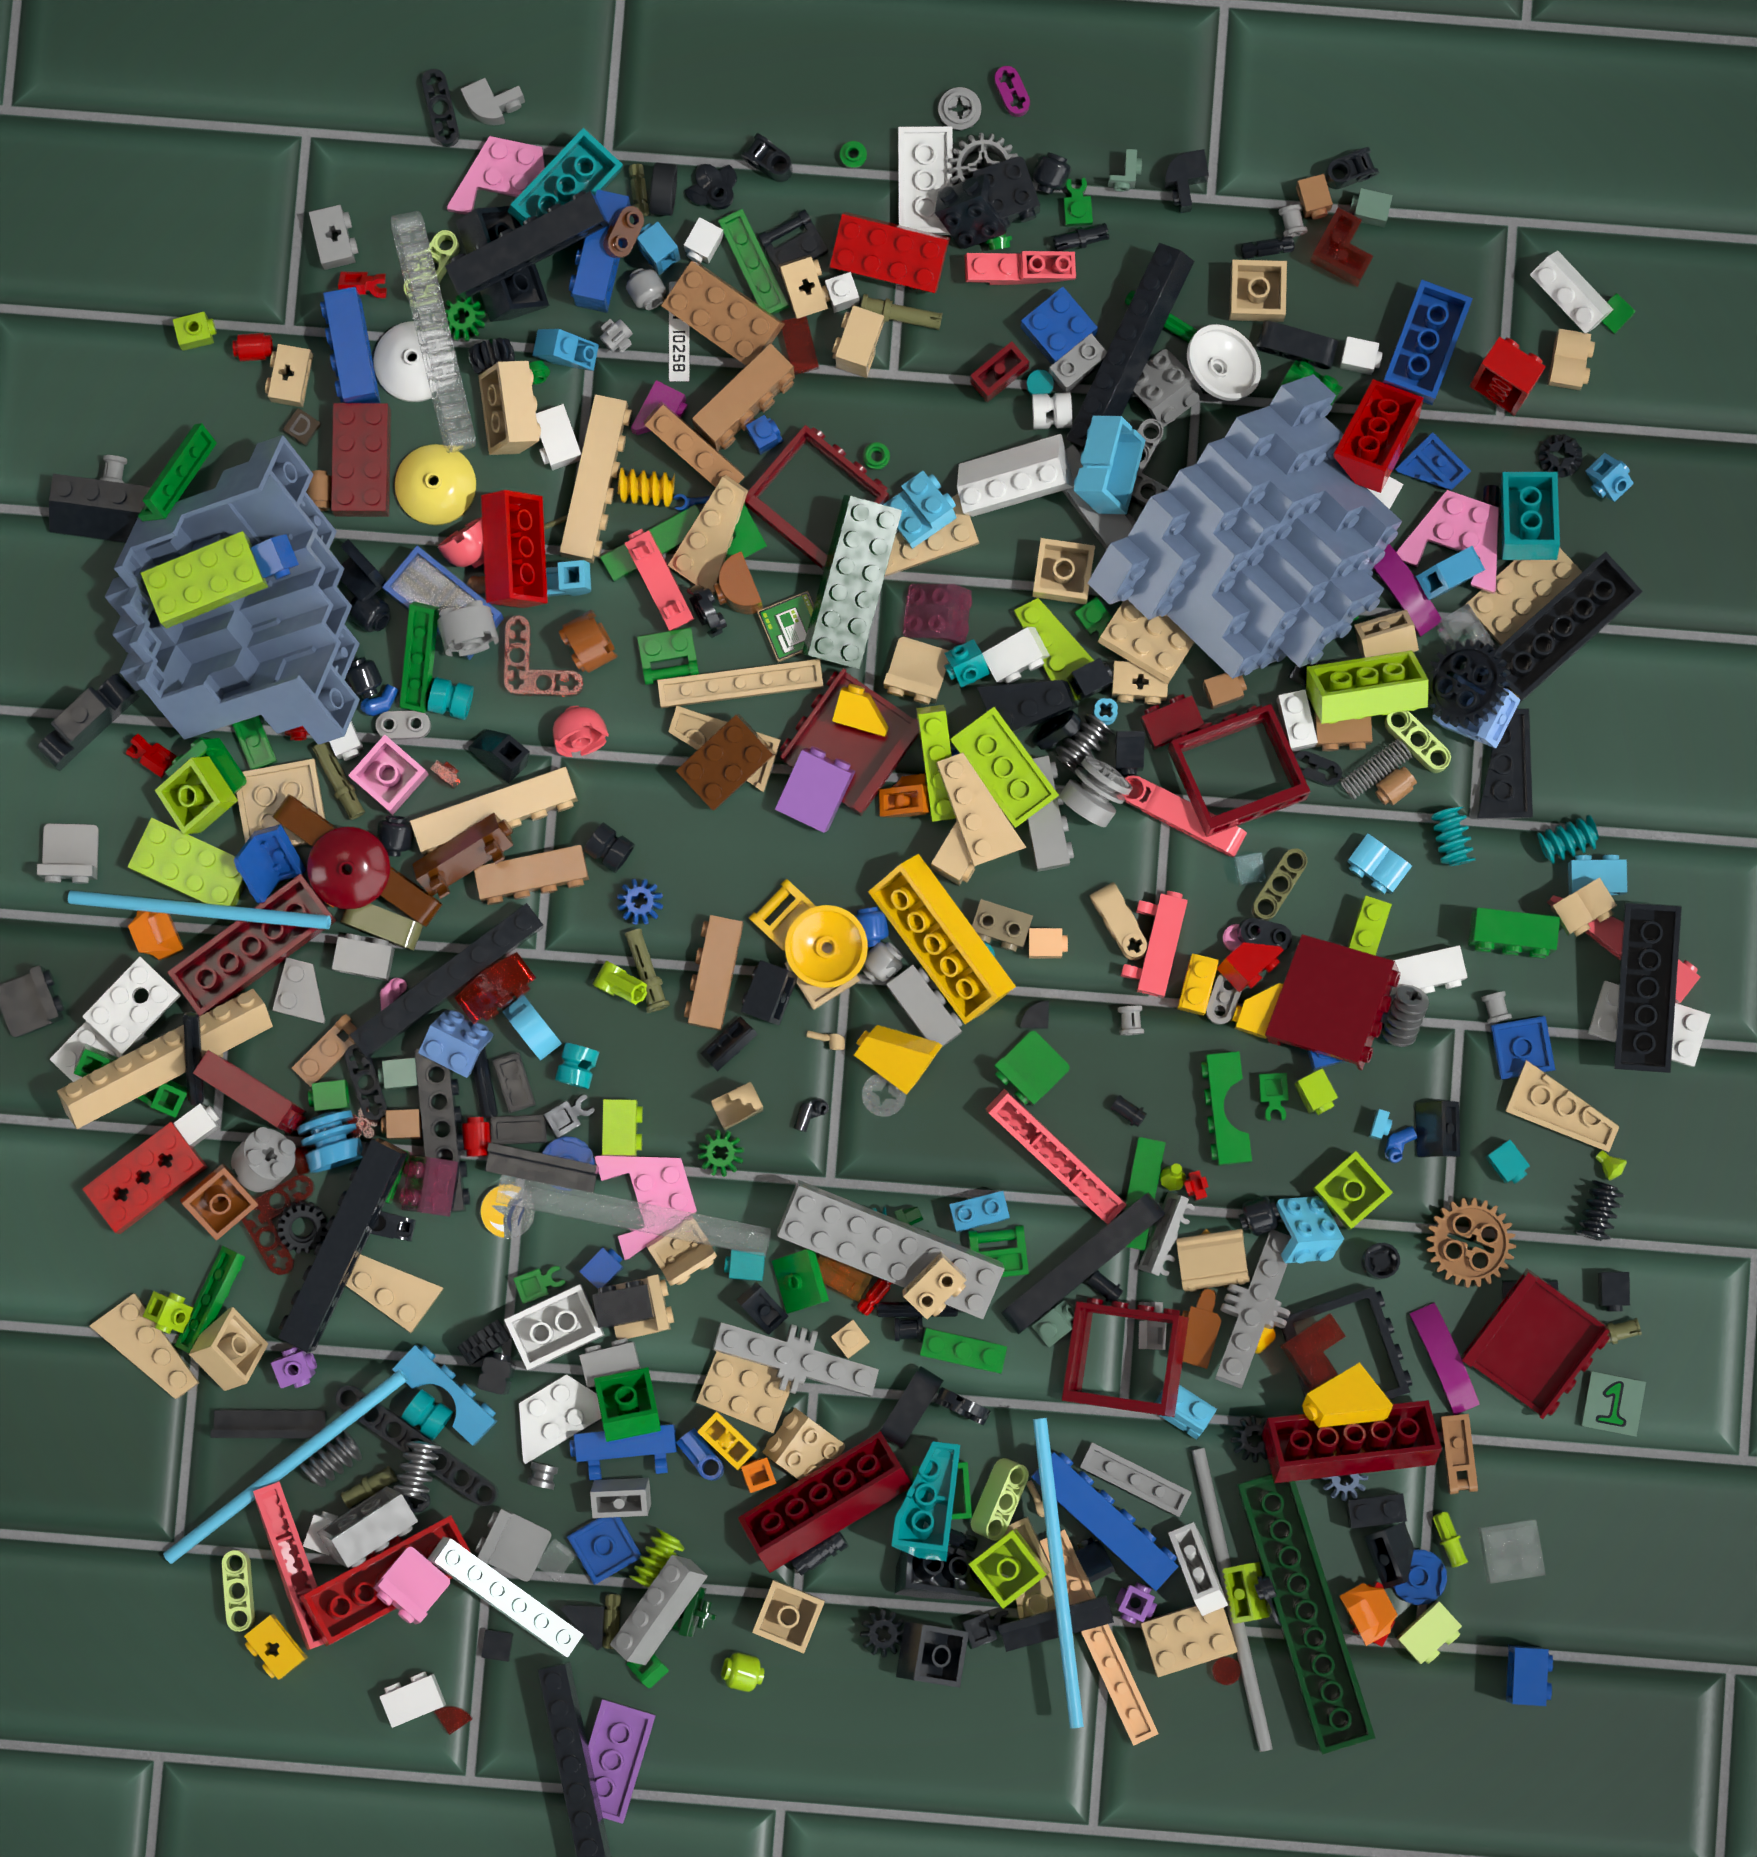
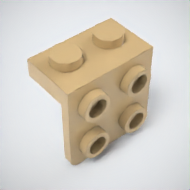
(916, 671)
(680, 1258)
(663, 1314)
(802, 1445)

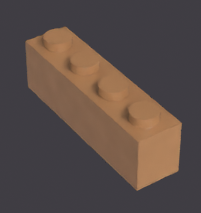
(691, 445)
(531, 873)
(715, 972)

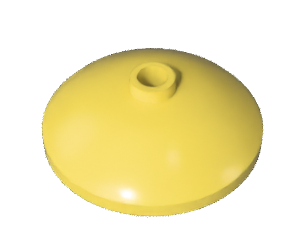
(440, 502)

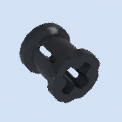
(909, 1329)
(421, 1507)

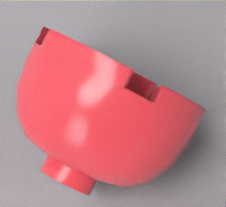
(465, 546)
(579, 730)

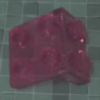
(937, 612)
(428, 1185)

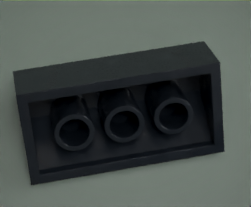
(516, 294)
(94, 507)

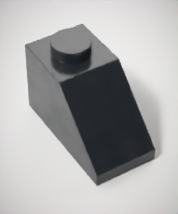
(1129, 752)
(1391, 1553)
(1093, 1559)

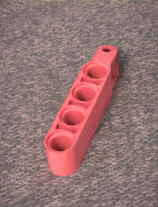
(1180, 815)

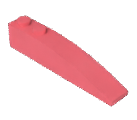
(1609, 936)
(1055, 1156)
(289, 1556)

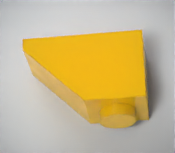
(859, 711)
(1257, 1011)

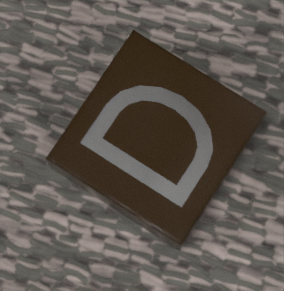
(302, 427)

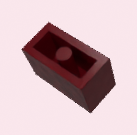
(999, 371)
(1171, 720)

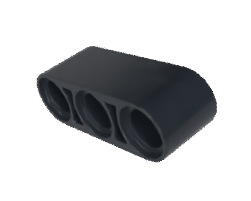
(1297, 344)
(911, 1406)

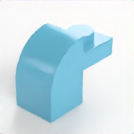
(569, 578)
(532, 1027)

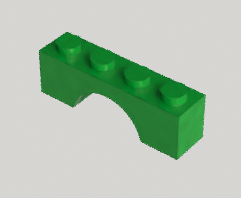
(164, 1098)
(1230, 1144)

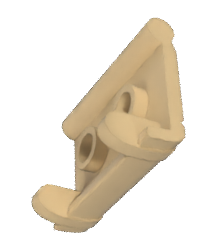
(1212, 1260)

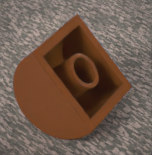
(737, 586)
(219, 1201)

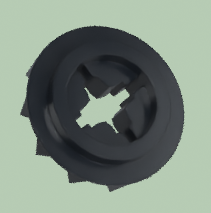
(1550, 462)

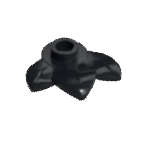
(710, 184)
(1267, 1591)

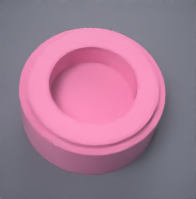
(1230, 938)

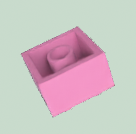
(388, 774)

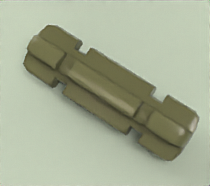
(639, 188)
(611, 1619)

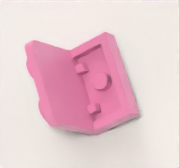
(412, 1585)

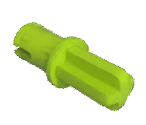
(1449, 1539)

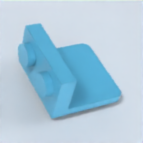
(1311, 1228)

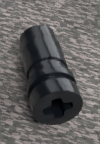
(818, 1554)

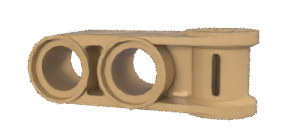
(1119, 920)

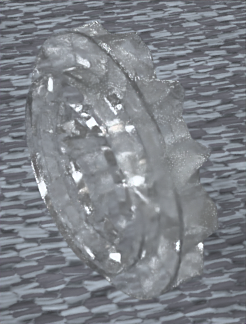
(872, 1101)

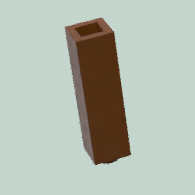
(463, 855)

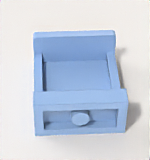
(1490, 731)

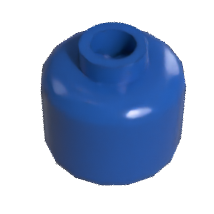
(874, 924)

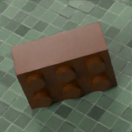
(725, 762)

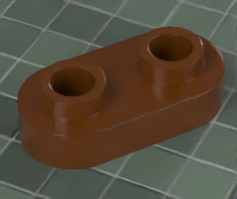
(624, 230)

